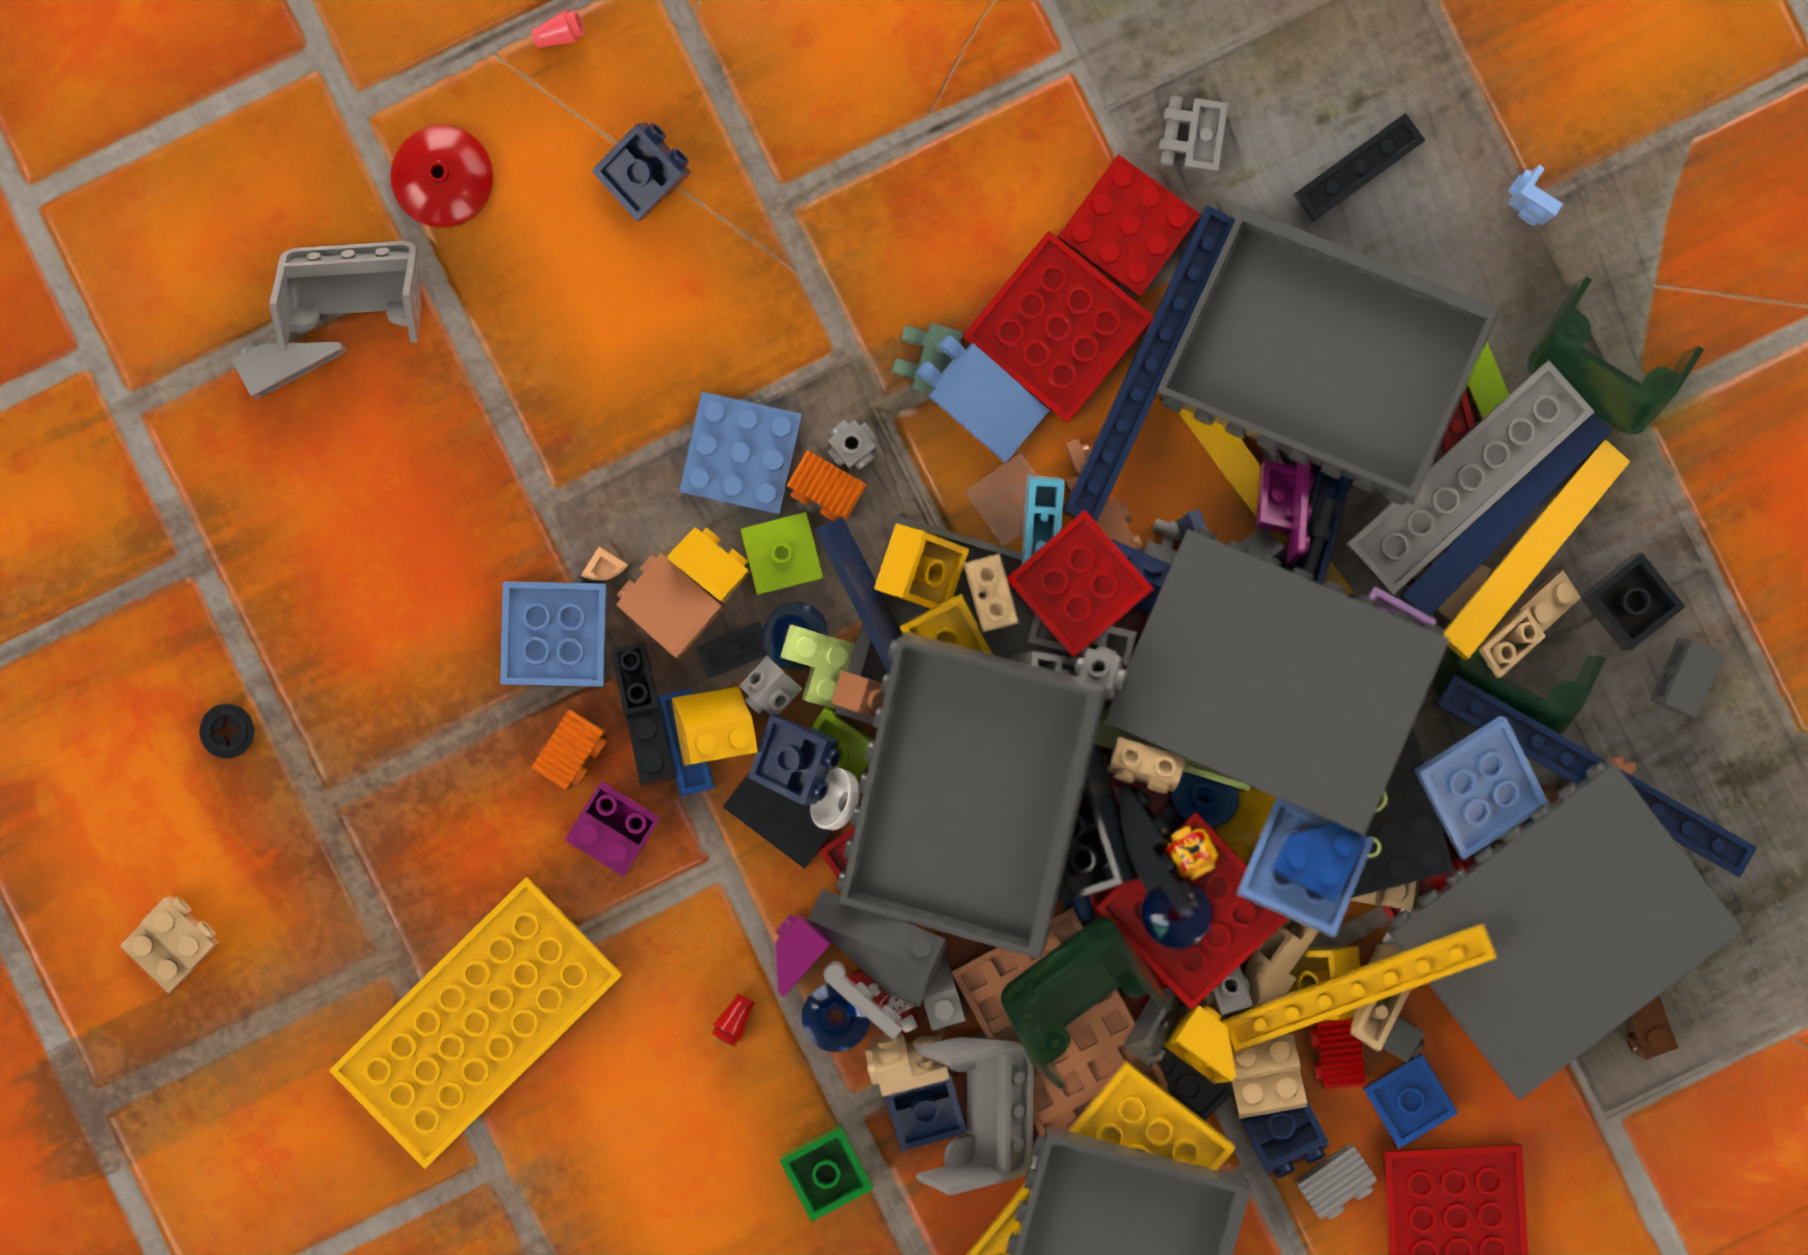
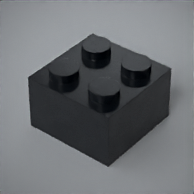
(1632, 601)

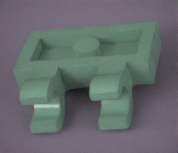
(930, 353)

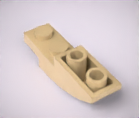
(1526, 621)
(1274, 959)

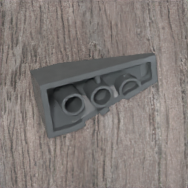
(885, 948)

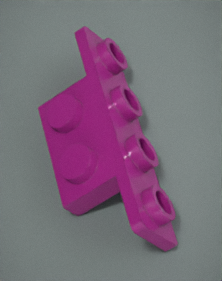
(1284, 504)

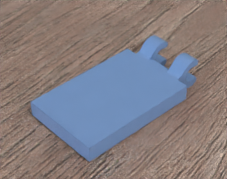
(983, 398)

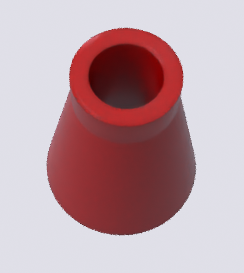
(733, 1021)

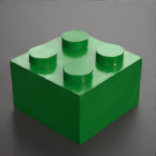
(826, 1172)

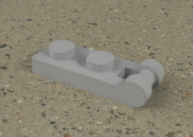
(862, 998)

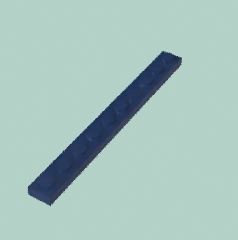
(1149, 366)
(1573, 761)

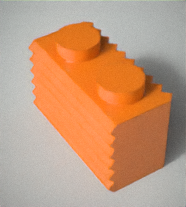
(826, 486)
(569, 750)

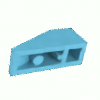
(1041, 512)

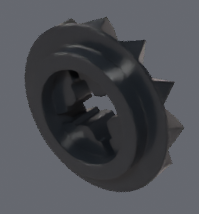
(215, 720)

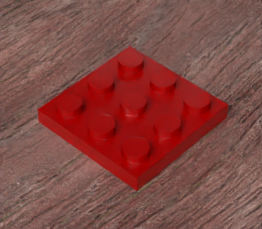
(1128, 226)
(1080, 584)

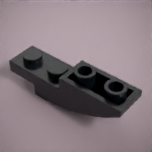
(643, 713)
(1146, 841)

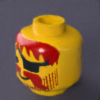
(1192, 852)

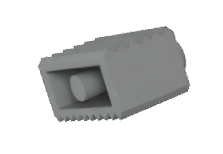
(1336, 1182)

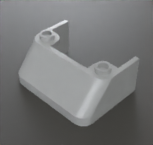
(346, 281)
(998, 1114)

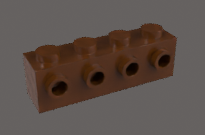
(1650, 1031)

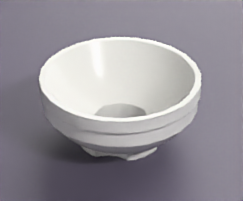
(831, 810)

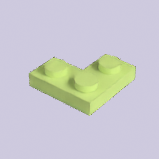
(824, 655)

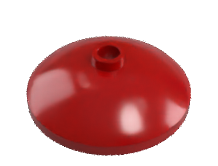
(454, 196)

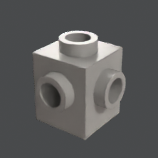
(858, 457)
(1105, 660)
(769, 688)
(1230, 995)

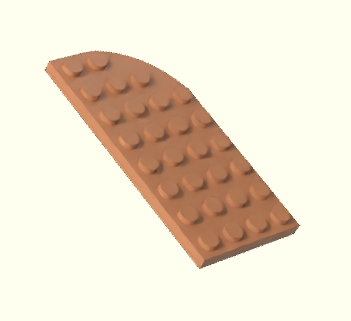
(1095, 1036)

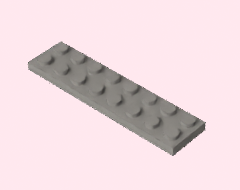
(1471, 477)

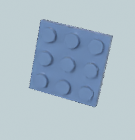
(740, 453)
(553, 634)
(1481, 787)
(1283, 895)

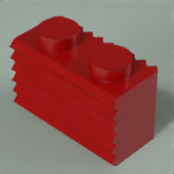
(1339, 1055)

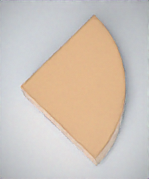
(603, 566)

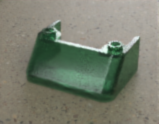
(1607, 390)
(1554, 712)
(1071, 983)

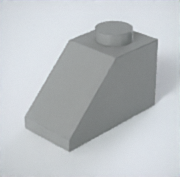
(943, 999)

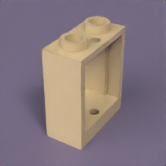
(989, 578)

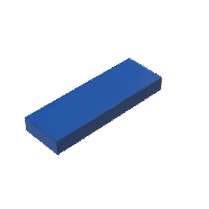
(691, 777)

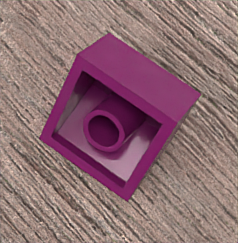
(797, 950)

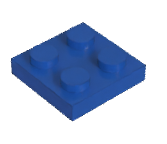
(1409, 1100)

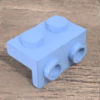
(1531, 202)

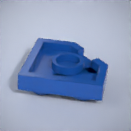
(1320, 858)

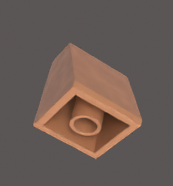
(669, 605)

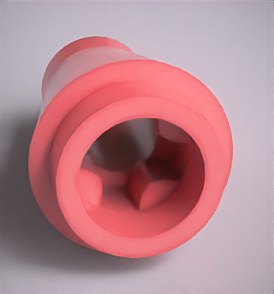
(559, 30)

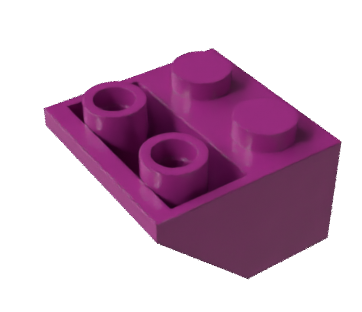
(613, 829)

